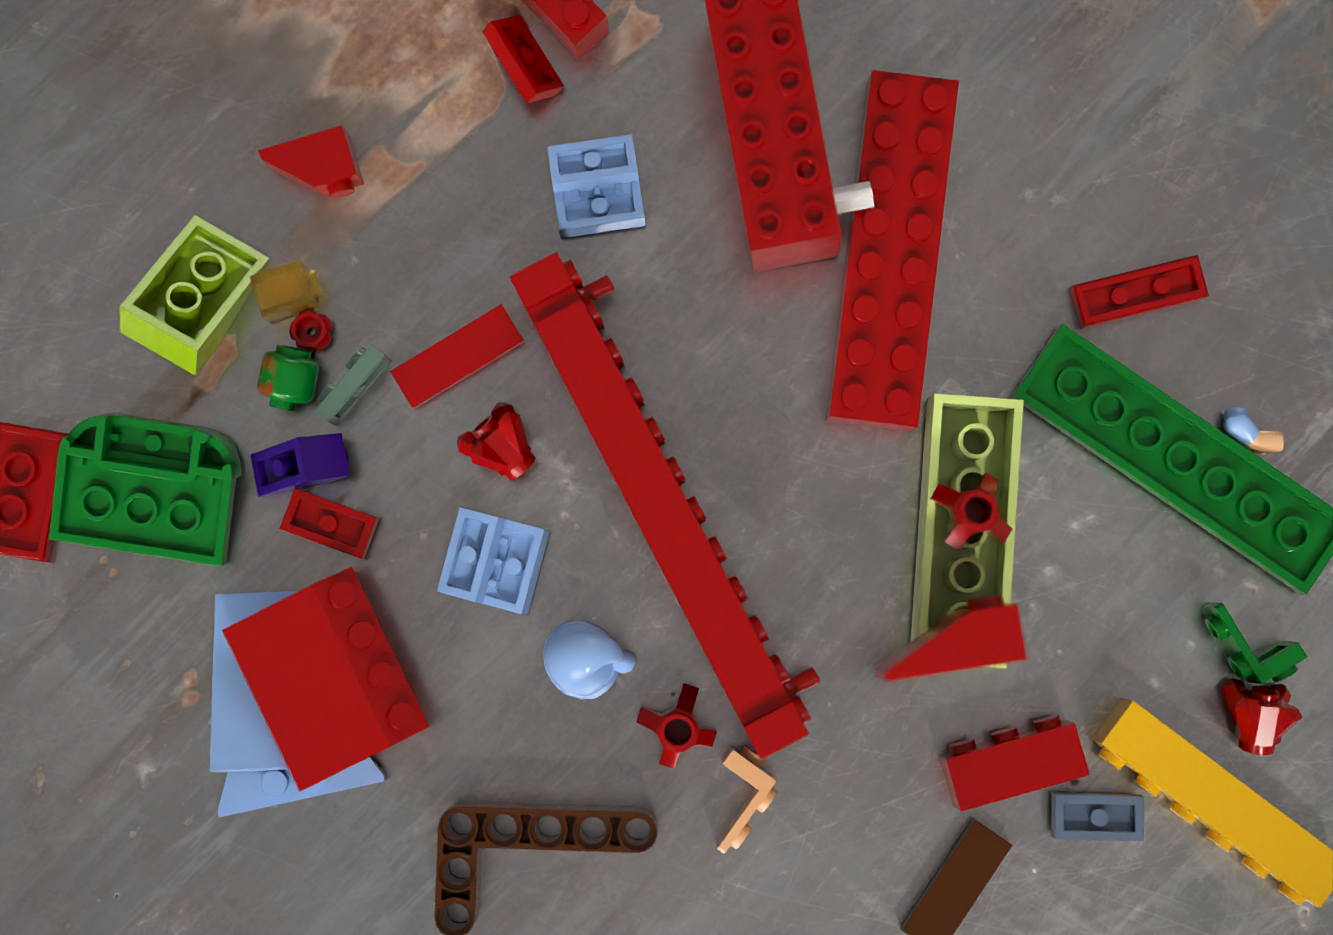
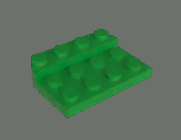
(146, 488)

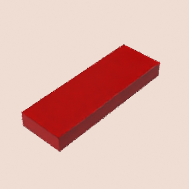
(1138, 291)
(457, 357)

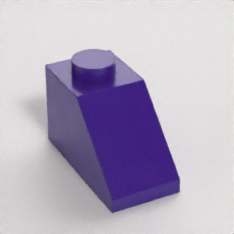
(300, 464)

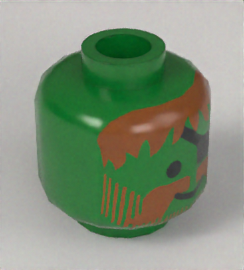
(288, 377)

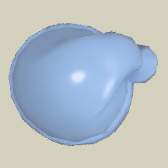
(584, 659)

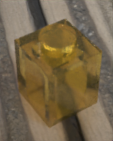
(286, 291)

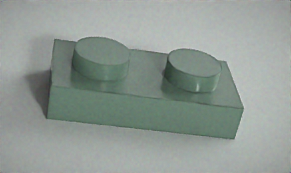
(340, 397)

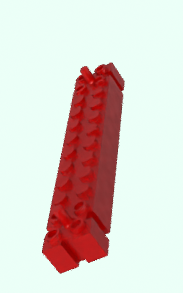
(670, 523)

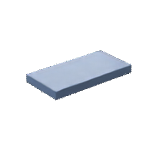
(237, 727)

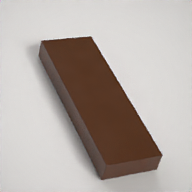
(957, 882)

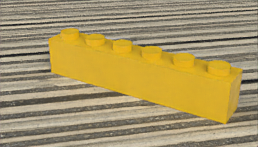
(1217, 800)

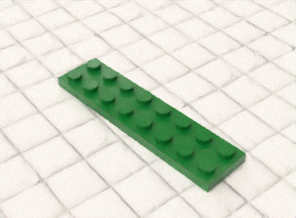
(1180, 458)

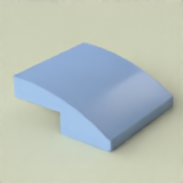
(596, 186)
(493, 561)

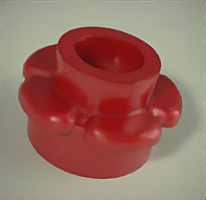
(306, 320)

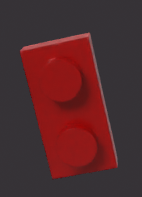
(523, 58)
(329, 523)

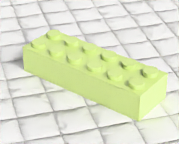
(961, 444)

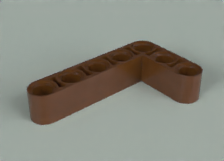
(527, 836)

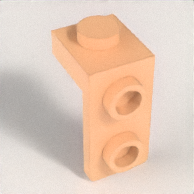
(749, 767)

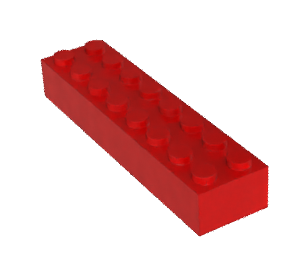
(892, 252)

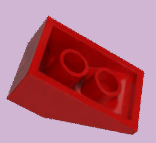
(965, 639)

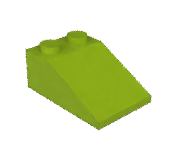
(191, 295)

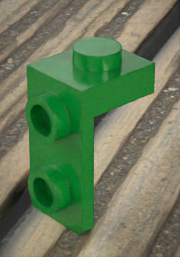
(1272, 664)

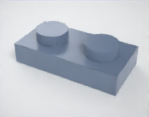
(1097, 816)

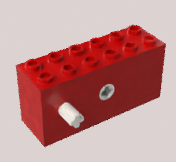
(777, 134)

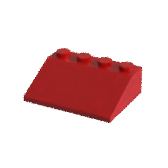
(325, 678)

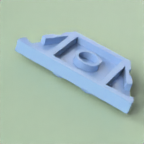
(265, 788)

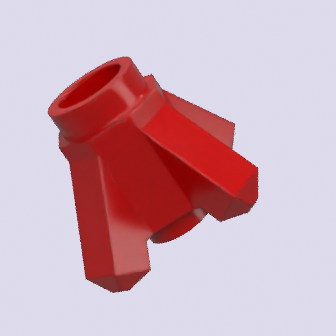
(499, 443)
(972, 511)
(1260, 715)
(677, 727)

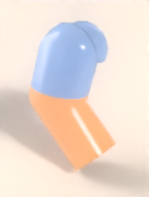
(1244, 431)

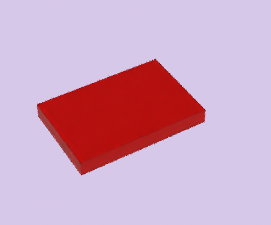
(27, 490)

